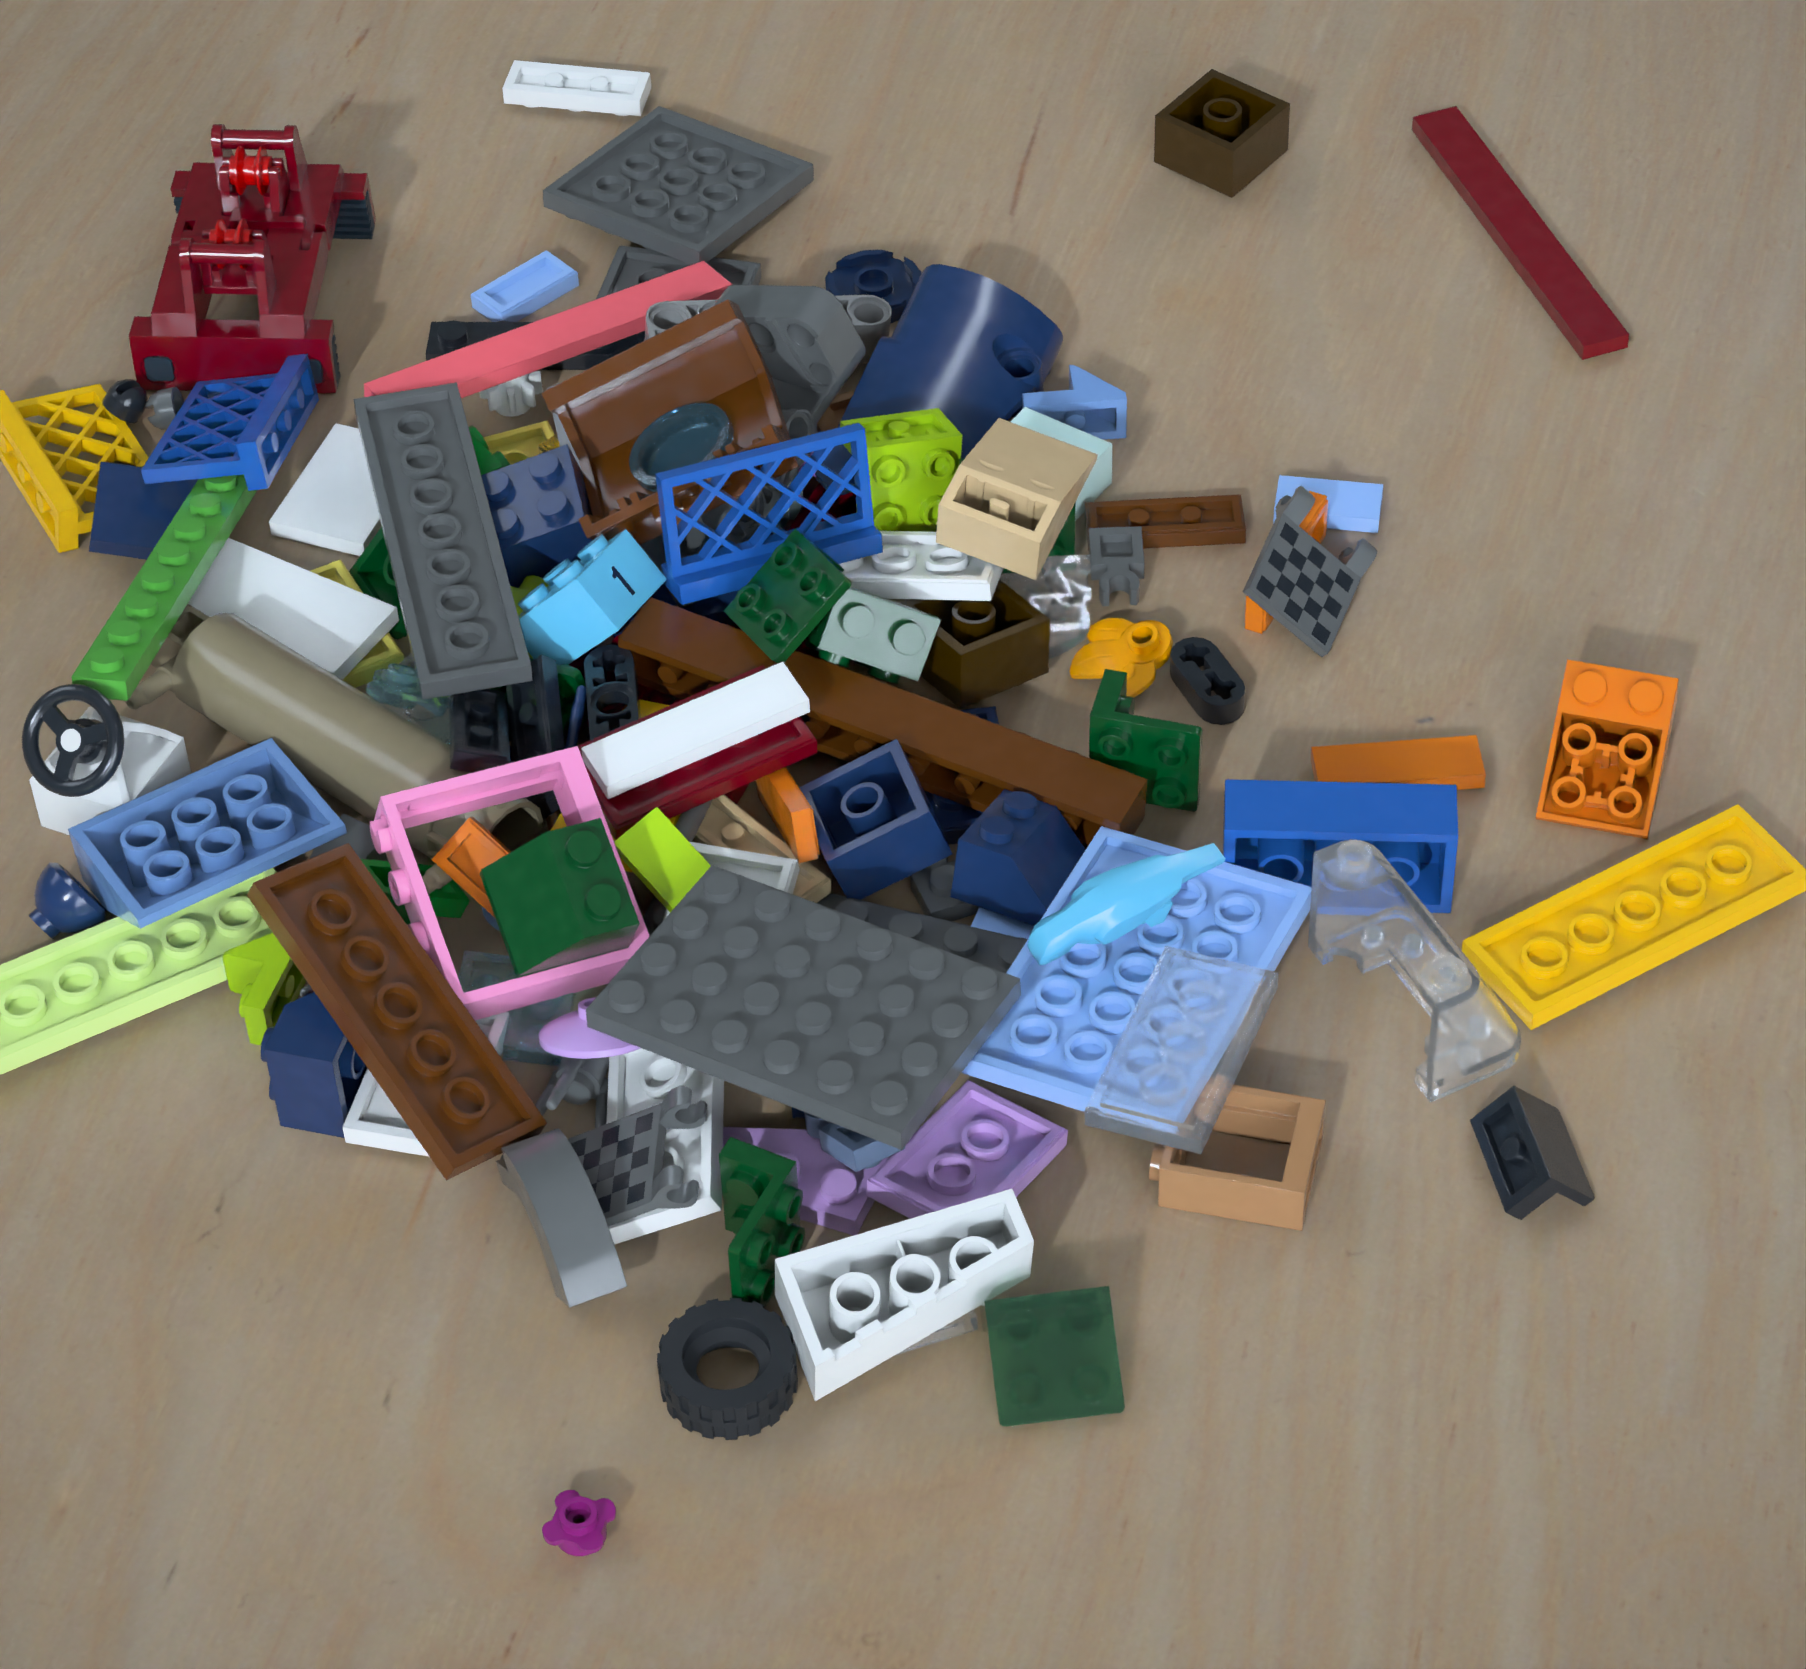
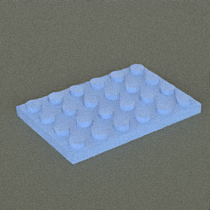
(1079, 1005)

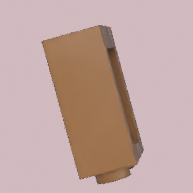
(1246, 1198)

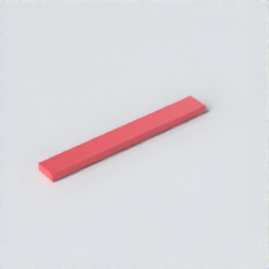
(554, 337)

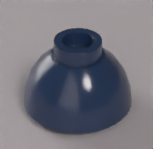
(64, 903)

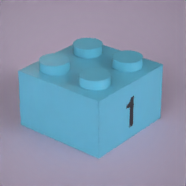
(588, 598)

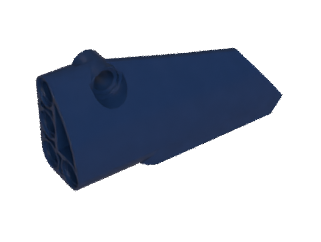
(955, 349)

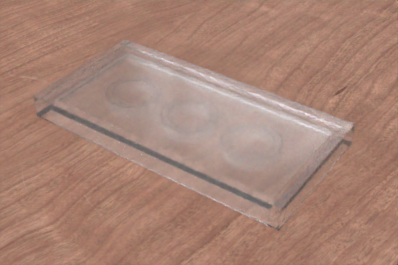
(1182, 1049)

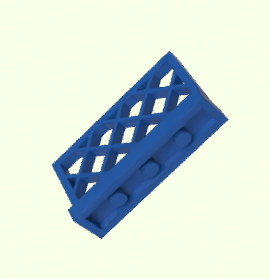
(245, 419)
(730, 568)

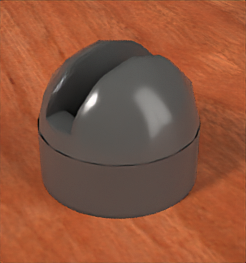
(165, 405)

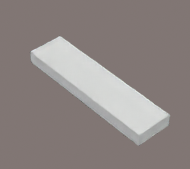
(695, 730)

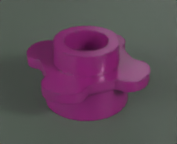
(583, 1537)

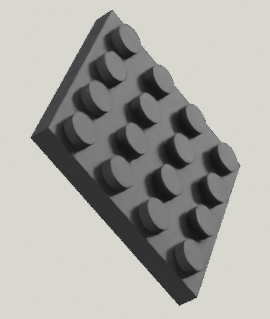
(678, 186)

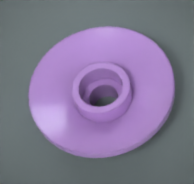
(572, 1038)

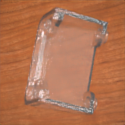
(1374, 917)

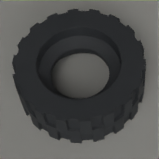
(736, 1410)

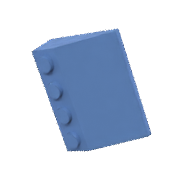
(202, 834)

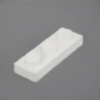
(577, 88)

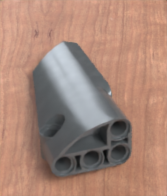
(810, 358)

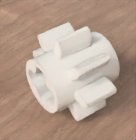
(514, 396)

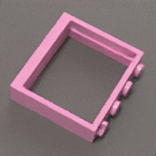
(556, 771)

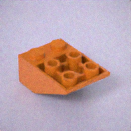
(1607, 749)

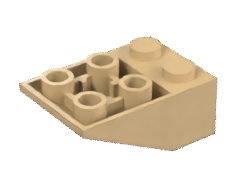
(1012, 497)

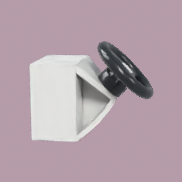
(97, 758)

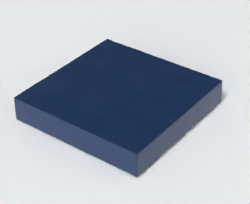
(133, 514)

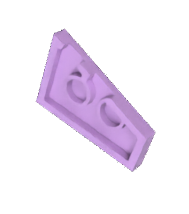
(831, 1190)

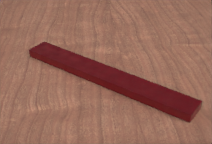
(1520, 233)

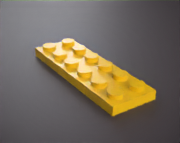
(1634, 916)

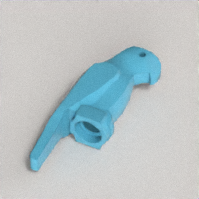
(1119, 902)

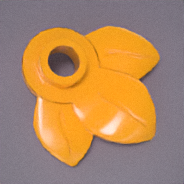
(1126, 648)

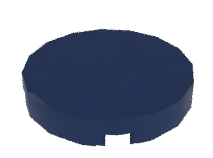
(877, 275)

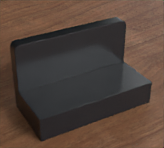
(1529, 1153)

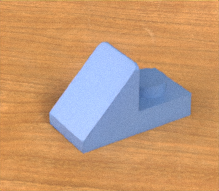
(1087, 405)

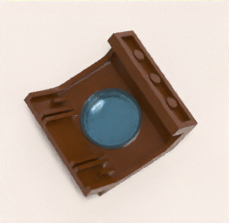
(667, 406)

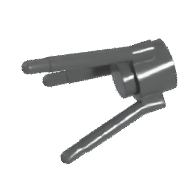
(577, 1083)

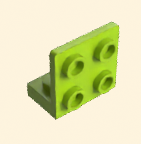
(909, 466)

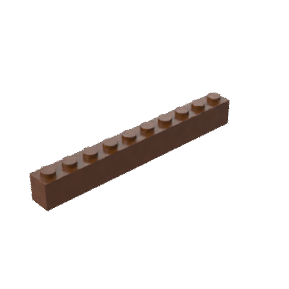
(855, 714)

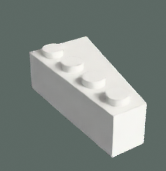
(898, 1284)

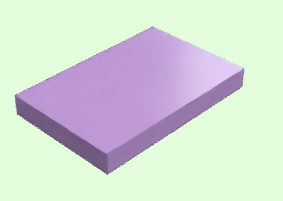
(965, 1153)

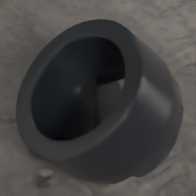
(126, 400)

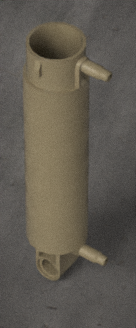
(320, 723)

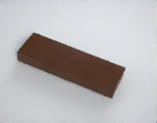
(1174, 520)

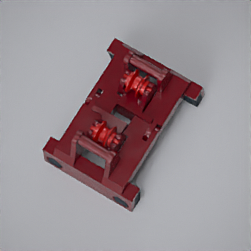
(249, 233)

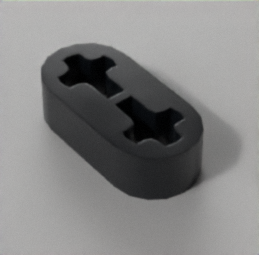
(1217, 676)

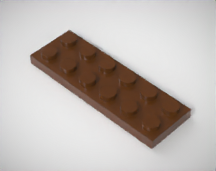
(396, 1010)

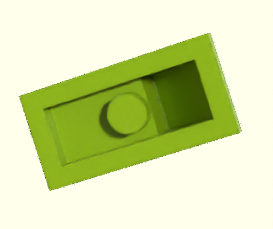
(265, 979)

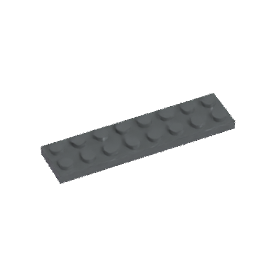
(441, 542)

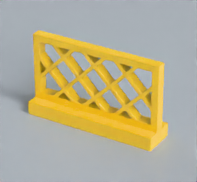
(40, 471)

